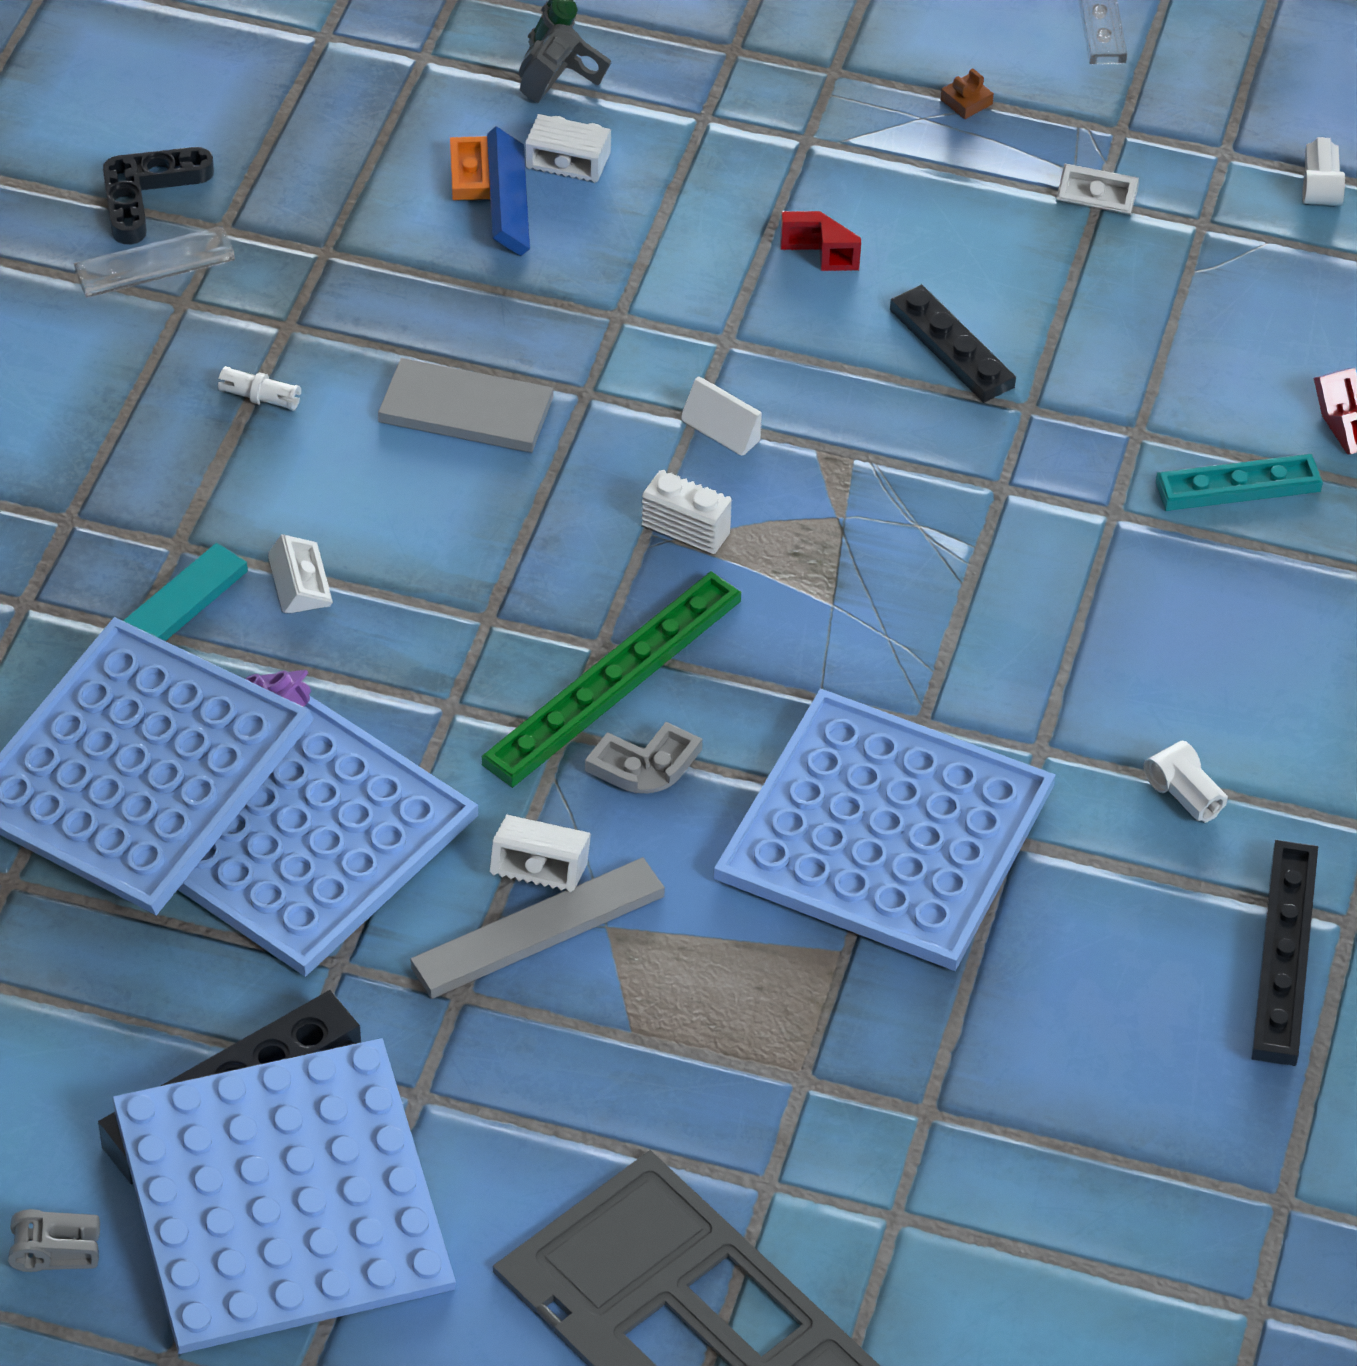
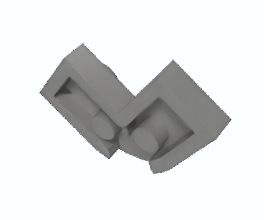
(644, 769)

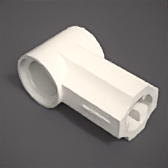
(1322, 178)
(1180, 773)

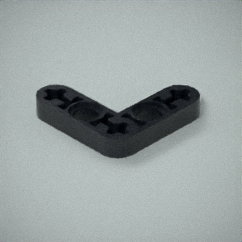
(139, 178)

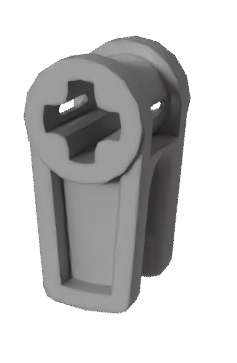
(56, 1242)

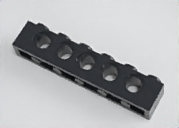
(316, 1023)

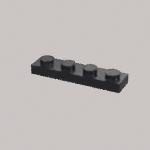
(952, 343)

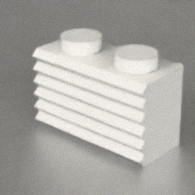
(568, 147)
(687, 511)
(540, 853)

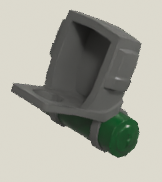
(554, 49)

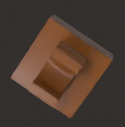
(967, 94)

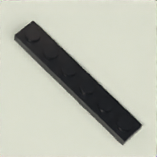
(1285, 953)

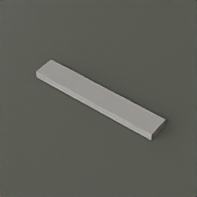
(537, 928)

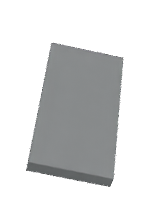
(466, 405)

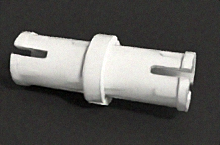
(259, 388)

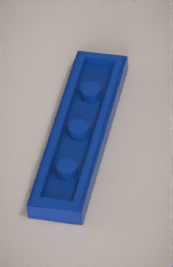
(508, 191)

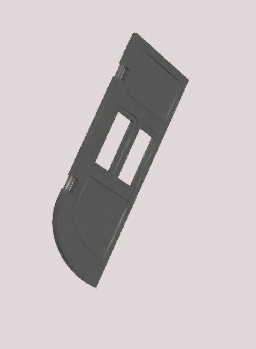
(640, 1249)

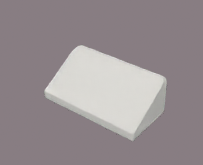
(1097, 189)
(722, 417)
(299, 575)

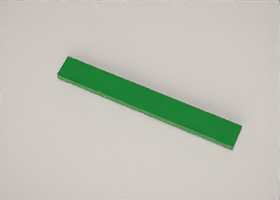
(610, 679)

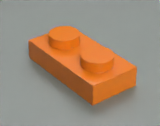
(469, 168)

